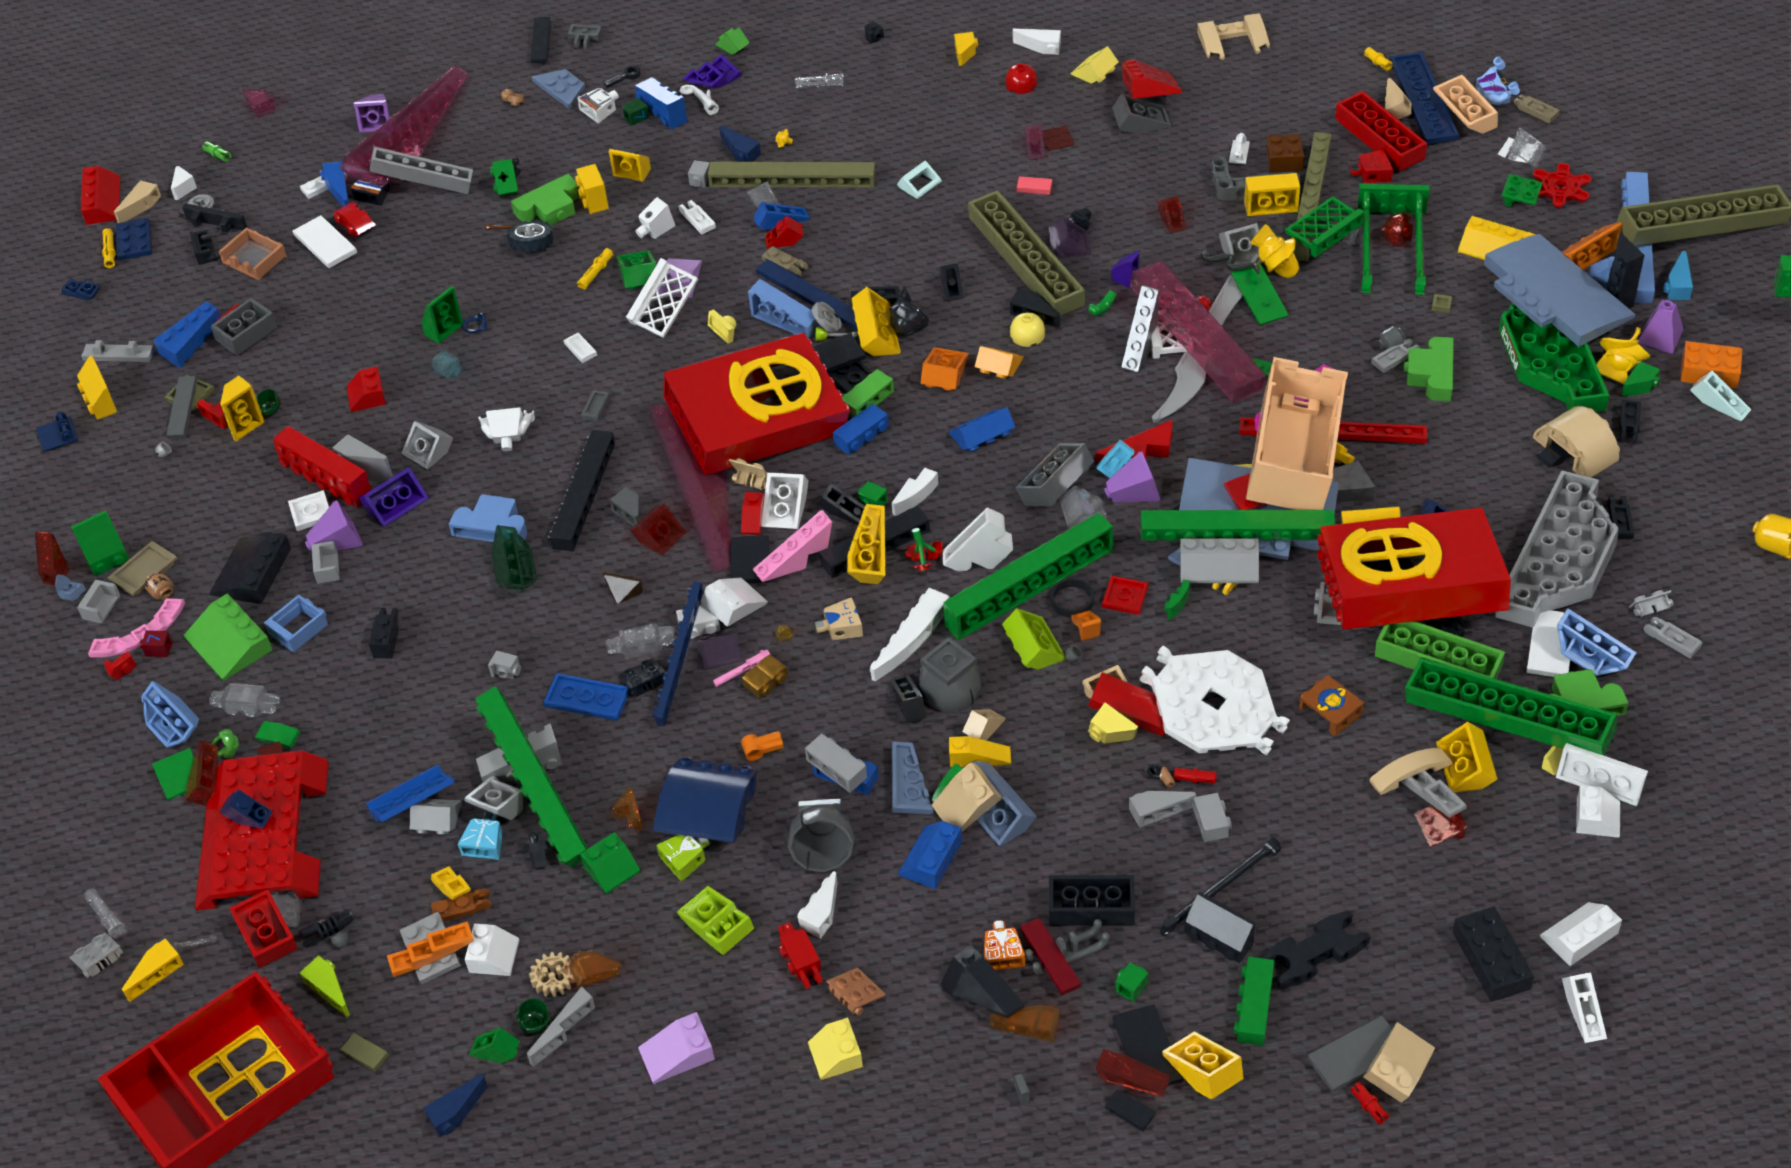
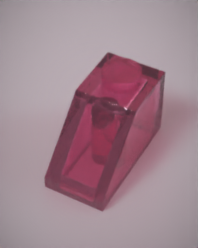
(259, 101)
(1034, 141)

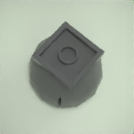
(949, 677)
(821, 834)

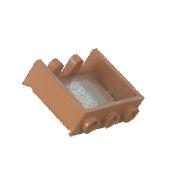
(252, 253)

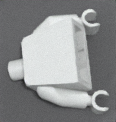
(506, 425)

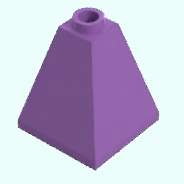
(371, 112)
(1662, 328)
(1132, 482)
(334, 526)

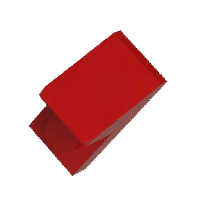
(213, 413)

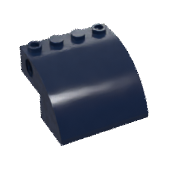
(705, 800)

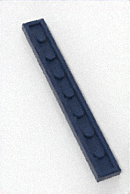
(806, 291)

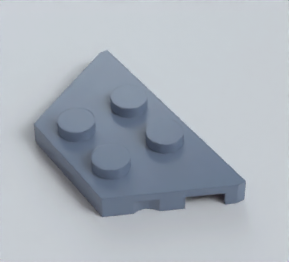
(560, 85)

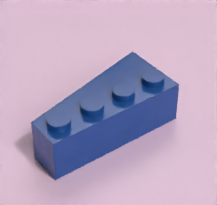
(662, 102)
(187, 334)

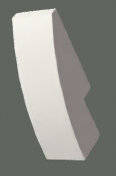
(915, 491)

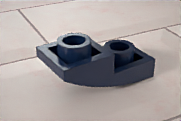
(80, 290)

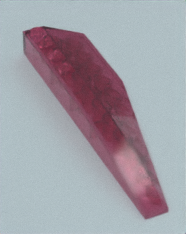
(406, 130)
(702, 494)

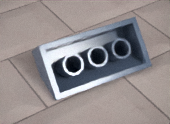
(1009, 815)

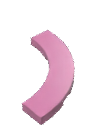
(162, 620)

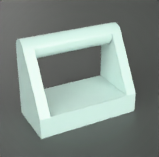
(925, 169)

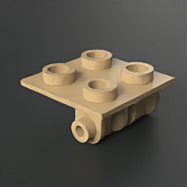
(748, 473)

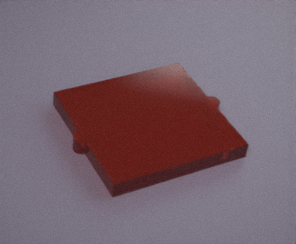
(1057, 138)

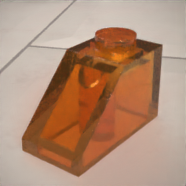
(592, 968)

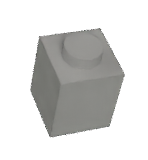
(699, 174)

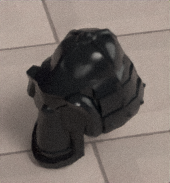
(906, 317)

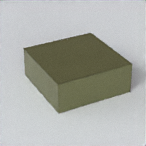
(1441, 303)

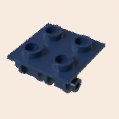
(57, 432)

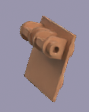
(854, 990)

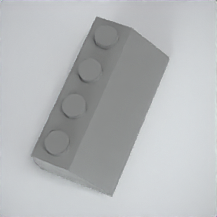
(1219, 560)

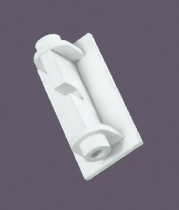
(1239, 149)

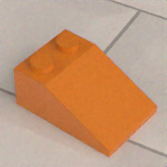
(943, 368)

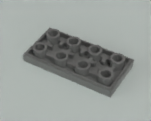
(1350, 1055)

